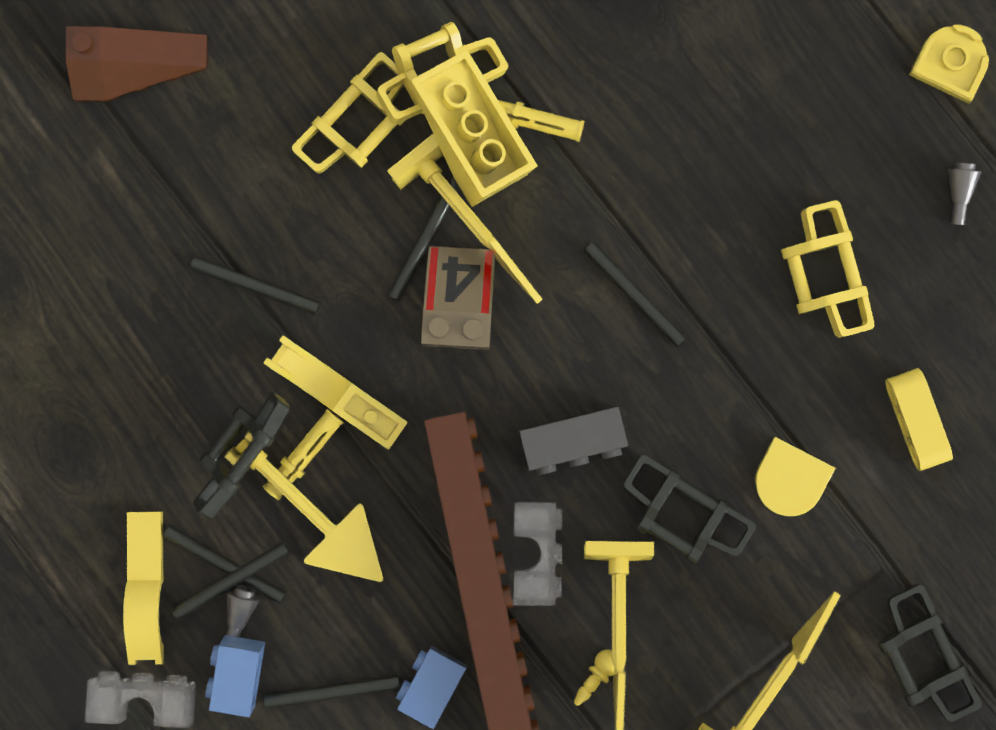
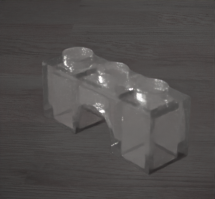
(538, 584)
(171, 699)

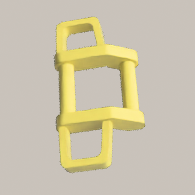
(402, 56)
(324, 123)
(842, 241)

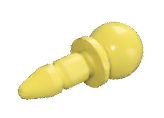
(600, 672)

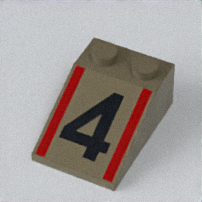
(458, 298)

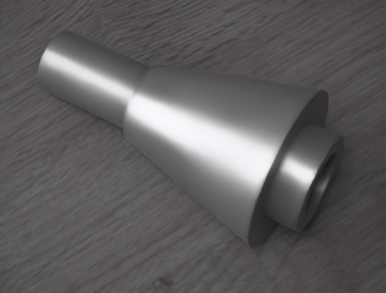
(962, 186)
(240, 606)

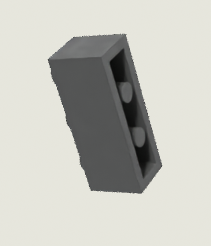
(574, 440)

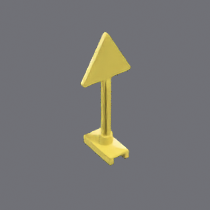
(423, 162)
(346, 546)
(618, 556)
(802, 645)

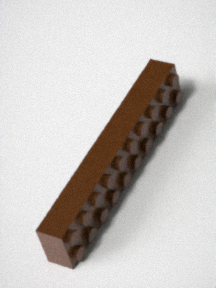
(479, 572)

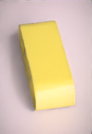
(918, 419)

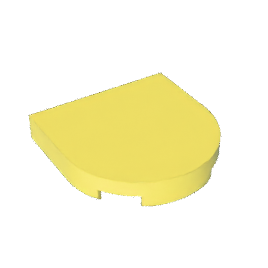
(953, 61)
(790, 479)

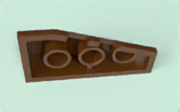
(122, 60)

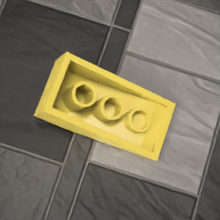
(471, 128)

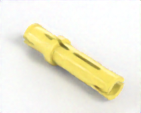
(542, 121)
(306, 450)

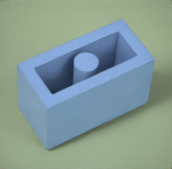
(235, 675)
(431, 687)

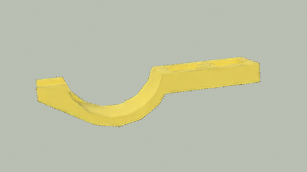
(336, 393)
(143, 587)

